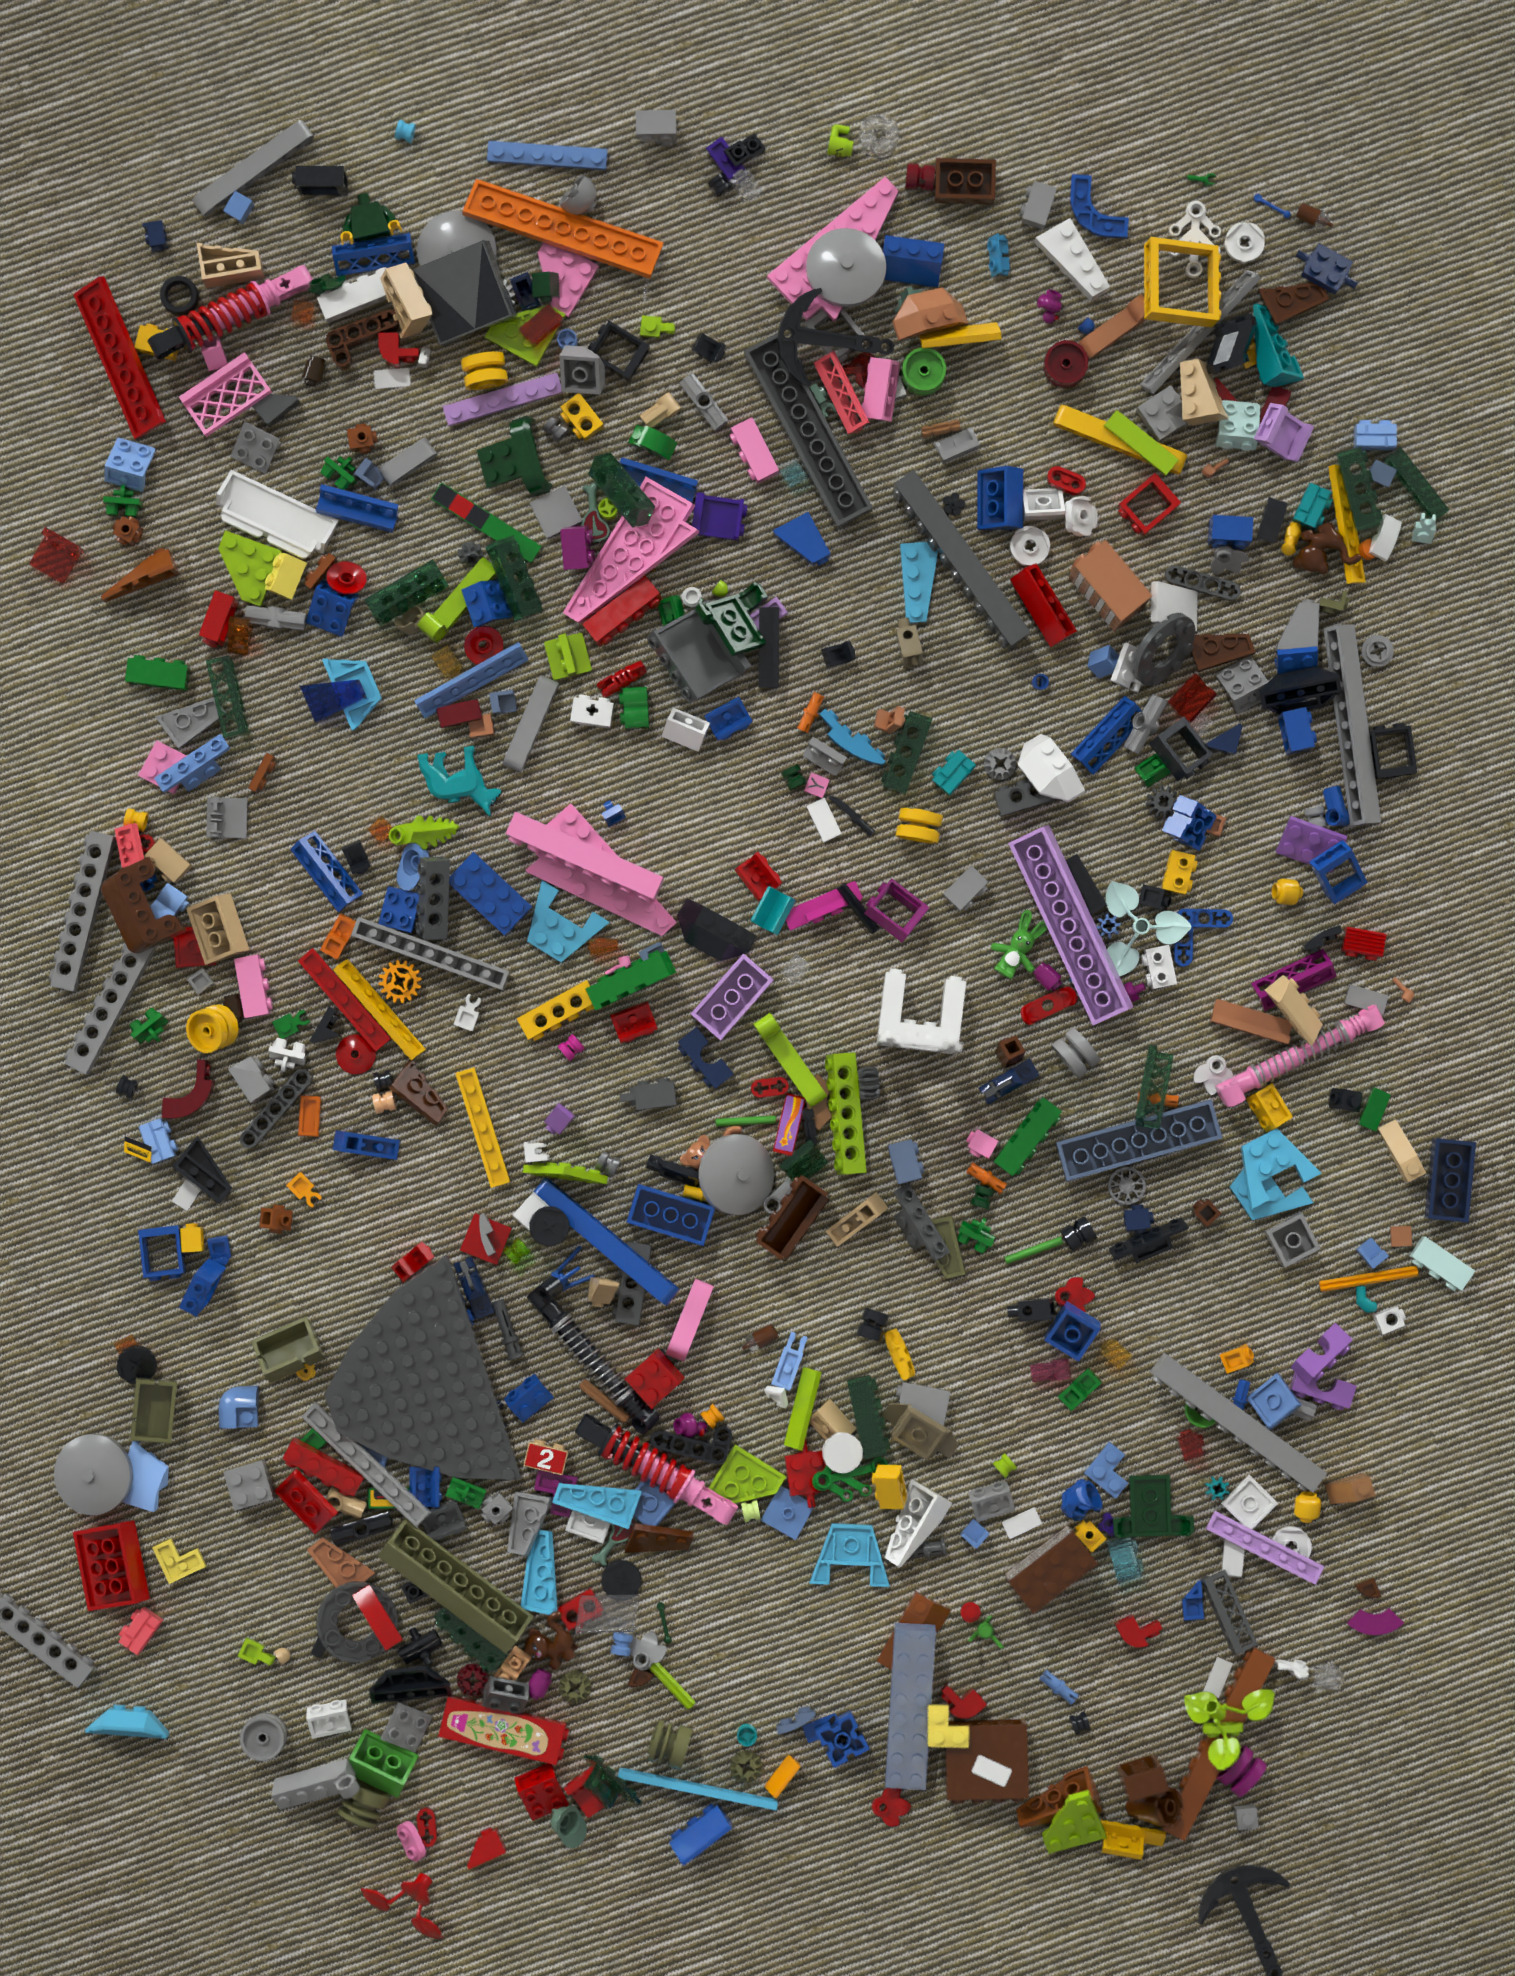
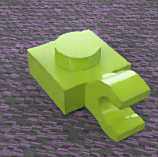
(653, 327)
(253, 1652)

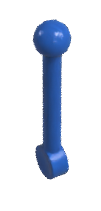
(1258, 198)

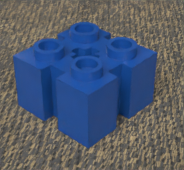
(1189, 823)
(838, 1750)

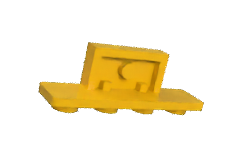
(1129, 1839)

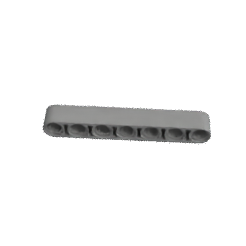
(253, 168)

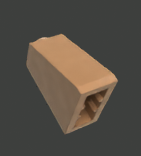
(1350, 1489)

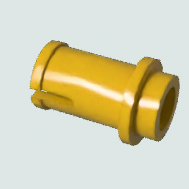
(694, 1193)

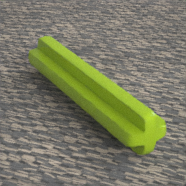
(672, 1685)

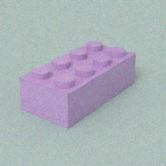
(732, 997)

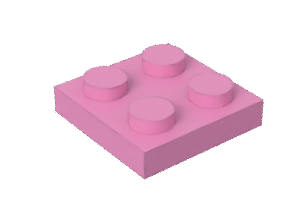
(158, 761)

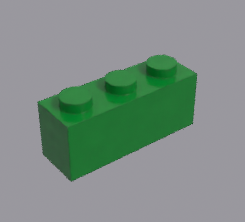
(157, 673)

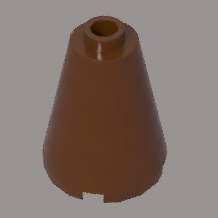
(1159, 1811)

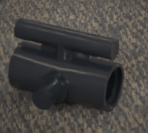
(420, 1647)

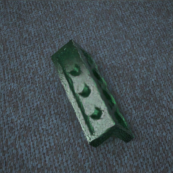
(1416, 484)
(235, 695)
(1147, 1083)

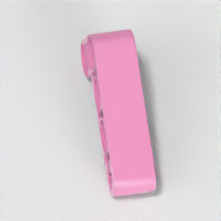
(689, 1320)

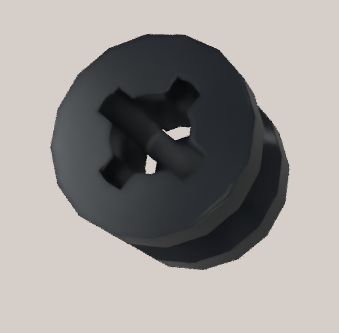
(720, 184)
(382, 1080)
(127, 1087)
(1080, 1723)

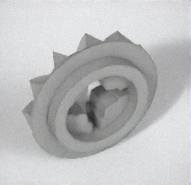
(1381, 642)
(989, 764)

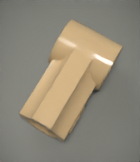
(664, 408)
(346, 1504)

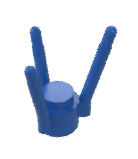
(564, 1277)

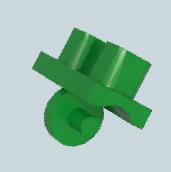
(345, 478)
(113, 503)
(150, 1029)
(977, 1231)
(466, 1492)

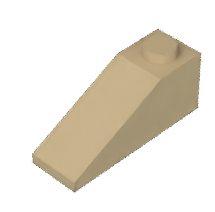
(1401, 1151)
(856, 1219)
(601, 1291)

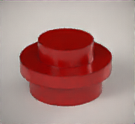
(970, 1612)

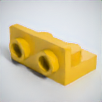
(1269, 1108)

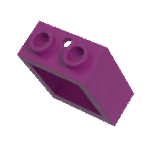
(906, 899)

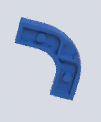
(1090, 218)

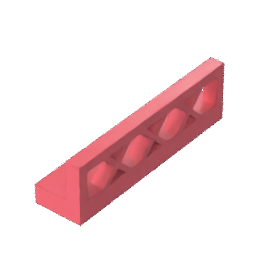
(839, 394)

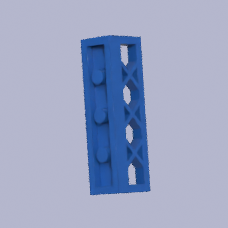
(368, 249)
(676, 483)
(357, 509)
(1106, 732)
(323, 873)

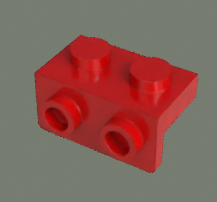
(758, 875)
(634, 1022)

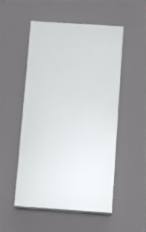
(1172, 599)

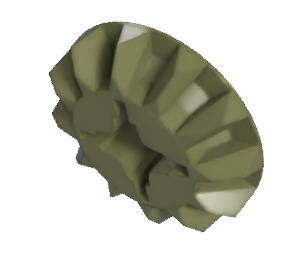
(584, 1688)
(743, 1757)

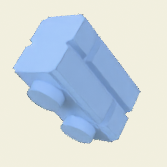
(1375, 436)
(157, 1135)

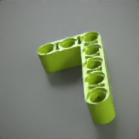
(439, 623)
(790, 1060)

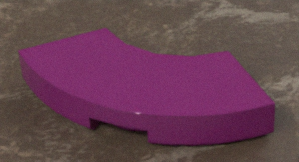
(1375, 1623)

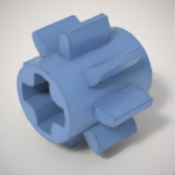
(1111, 921)

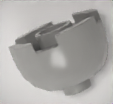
(579, 197)

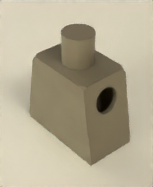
(909, 644)

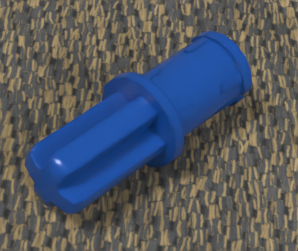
(1241, 1394)

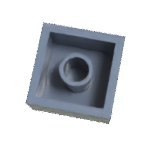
(905, 1161)

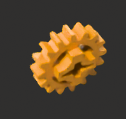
(412, 975)

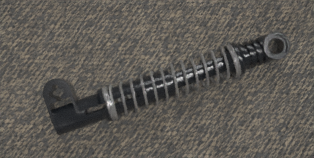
(559, 1321)

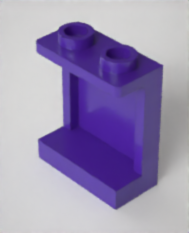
(719, 517)

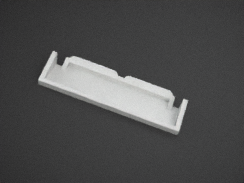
(274, 515)

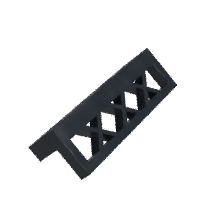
(770, 651)

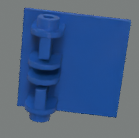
(399, 909)

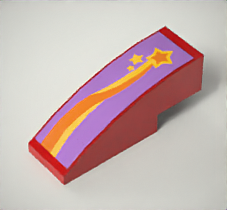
(789, 1124)

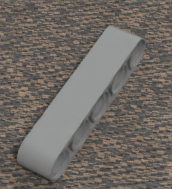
(530, 723)

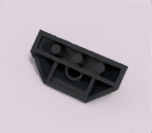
(1300, 689)
(713, 932)
(409, 1684)

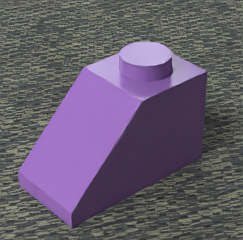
(559, 1119)

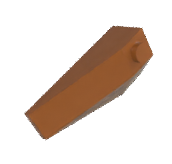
(150, 571)
(918, 1611)
(1043, 1808)

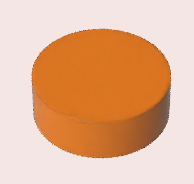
(1364, 548)

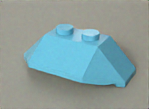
(128, 1722)

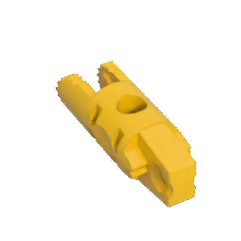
(899, 1354)

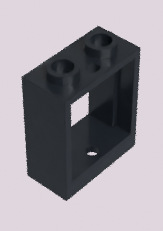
(321, 180)
(643, 349)
(1397, 728)
(1171, 759)

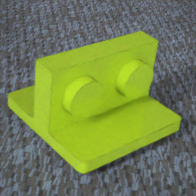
(567, 656)

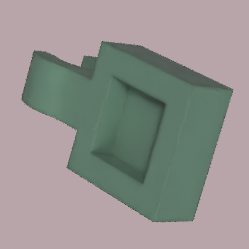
(820, 395)

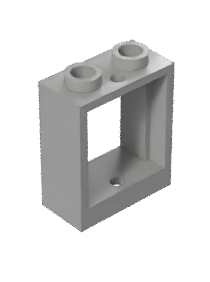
(820, 318)

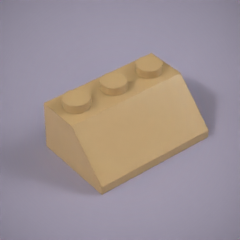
(217, 928)
(1295, 1008)

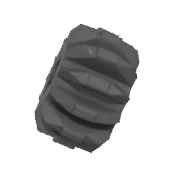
(1155, 800)
(868, 1083)

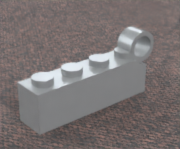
(315, 1784)

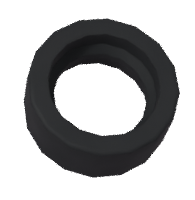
(168, 284)

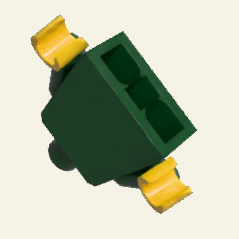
(368, 221)

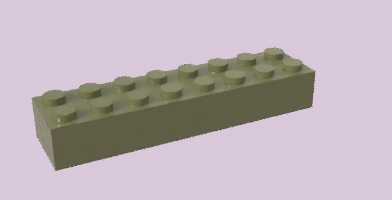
(455, 1586)

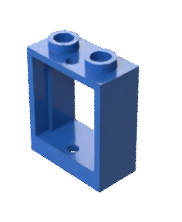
(1323, 864)
(156, 1275)
(201, 1288)

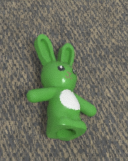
(1021, 943)

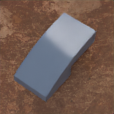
(803, 1716)

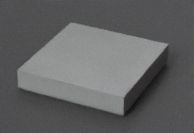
(555, 511)

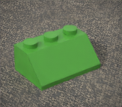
(382, 1763)

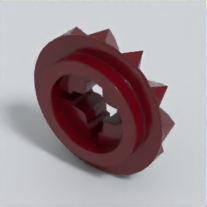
(466, 1672)

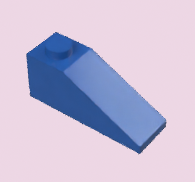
(366, 1145)

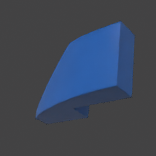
(219, 1249)
(1192, 1604)

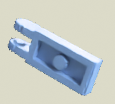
(788, 1364)

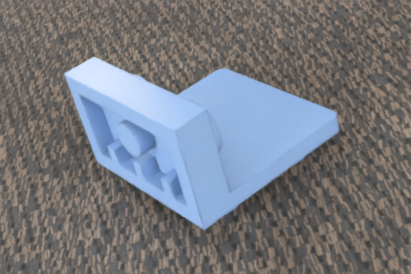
(128, 464)

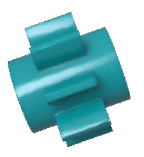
(1215, 1482)

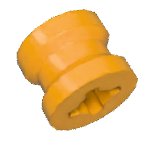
(712, 1416)

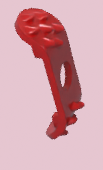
(1061, 999)

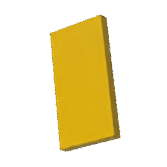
(962, 335)

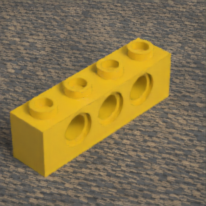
(528, 1020)

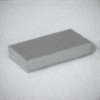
(1364, 998)

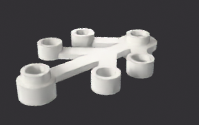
(1194, 234)

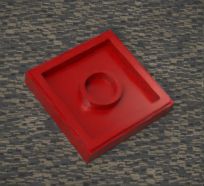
(188, 951)
(473, 1243)

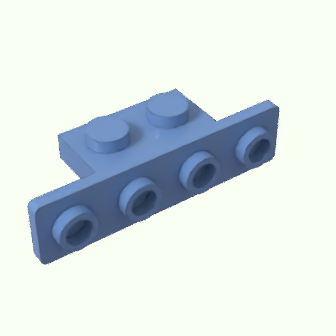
(194, 767)

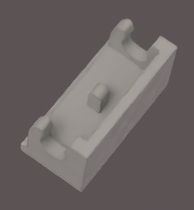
(957, 445)

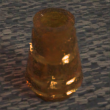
(600, 945)

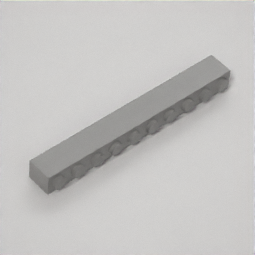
(1352, 726)
(1238, 1422)

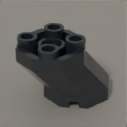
(1231, 343)

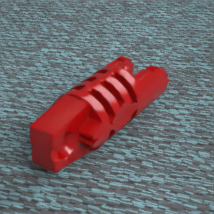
(621, 678)

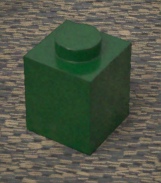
(545, 286)

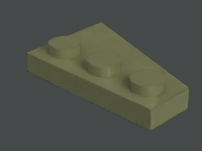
(952, 1263)

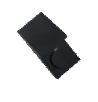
(322, 1031)

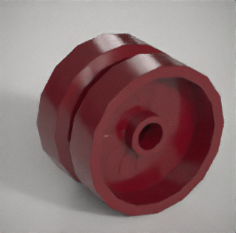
(1061, 375)

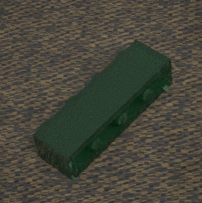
(867, 1416)

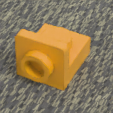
(1237, 1358)

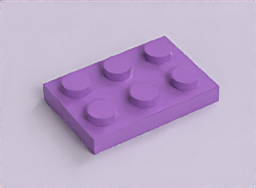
(1306, 840)

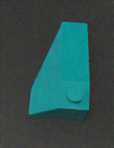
(1273, 359)

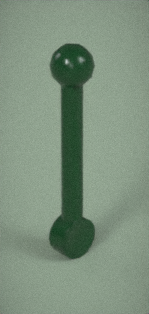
(660, 1606)

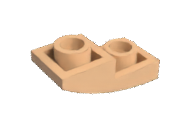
(513, 1664)

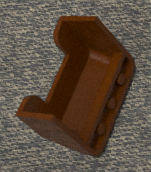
(133, 911)
(793, 1219)

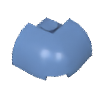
(239, 1407)

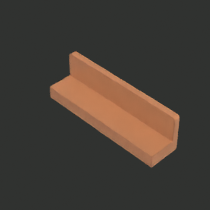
(1251, 1021)

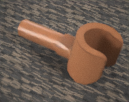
(1209, 471)
(1408, 994)

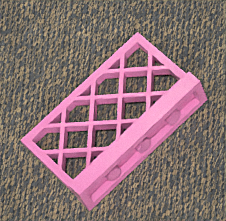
(218, 383)

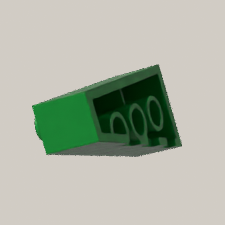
(630, 980)
(1027, 1136)

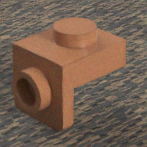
(890, 721)

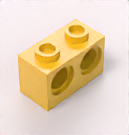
(585, 415)

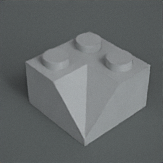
(657, 126)
(581, 371)
(1162, 414)
(252, 1079)

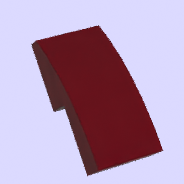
(1277, 396)
(459, 713)

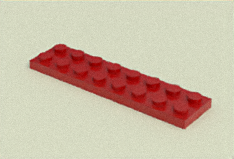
(119, 357)

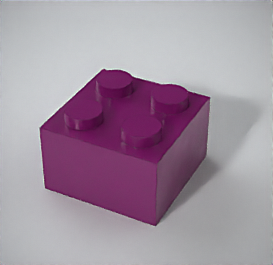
(576, 547)

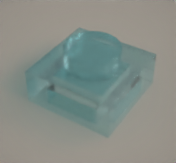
(793, 474)

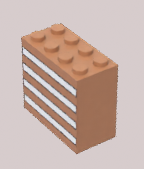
(1109, 585)

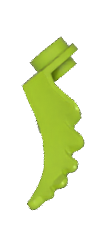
(423, 832)

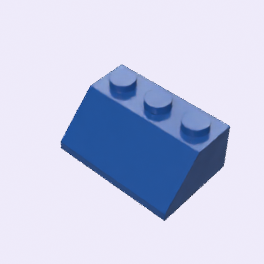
(913, 261)
(1000, 498)
(700, 1833)

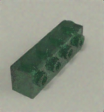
(474, 1643)

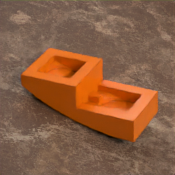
(338, 936)

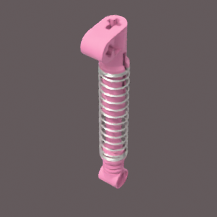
(1232, 1090)

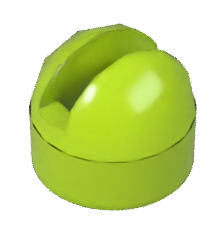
(720, 589)

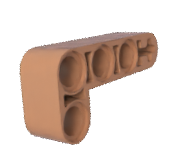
(1114, 328)

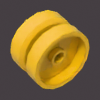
(484, 370)
(919, 823)
(212, 1028)

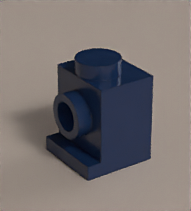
(156, 236)

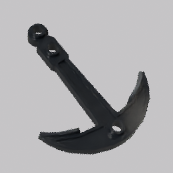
(808, 336)
(1246, 1875)

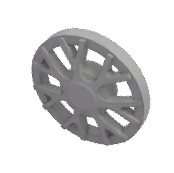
(1126, 1185)

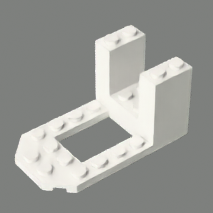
(926, 1036)

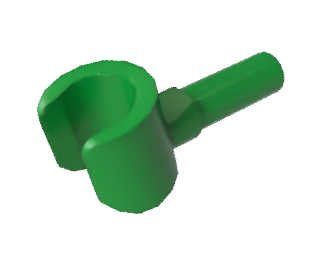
(1204, 179)

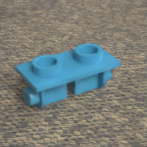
(997, 246)

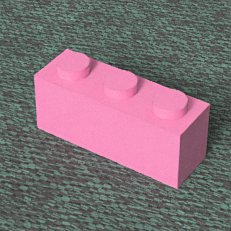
(881, 388)
(754, 451)
(253, 986)

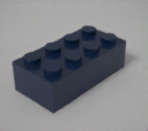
(1450, 1180)

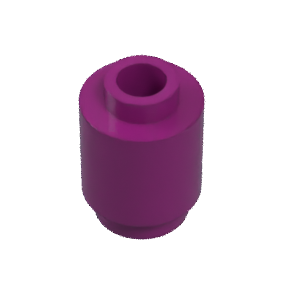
(1047, 976)
(539, 1683)

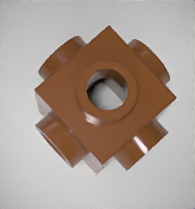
(355, 436)
(132, 536)
(276, 1219)

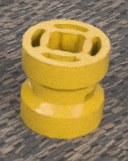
(133, 817)

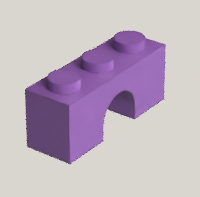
(1311, 1366)
(1339, 1394)

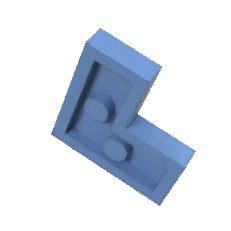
(1102, 1470)

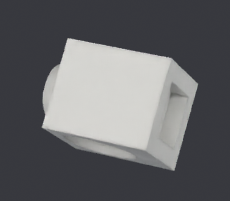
(1380, 1319)

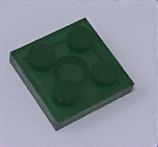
(804, 1162)

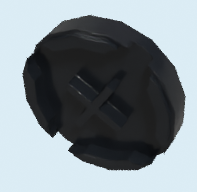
(549, 1226)
(136, 1363)
(621, 1578)

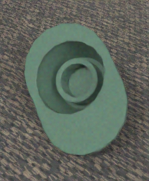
(569, 1825)

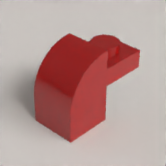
(392, 353)
(413, 1261)
(1133, 1634)
(966, 1706)

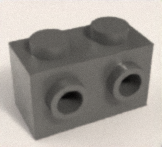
(505, 1695)

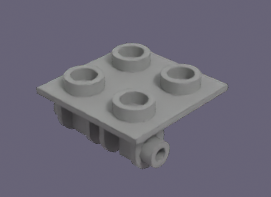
(255, 447)
(226, 817)
(406, 1727)

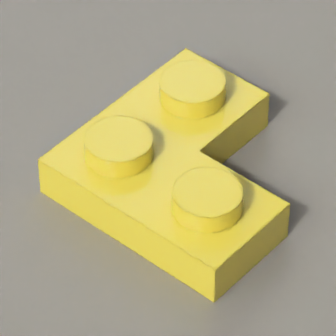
(177, 1566)
(942, 1734)

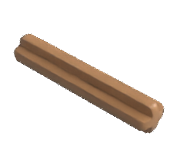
(603, 1400)

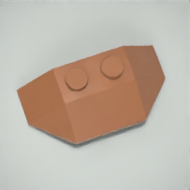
(928, 313)

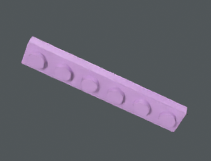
(502, 399)
(1265, 1547)

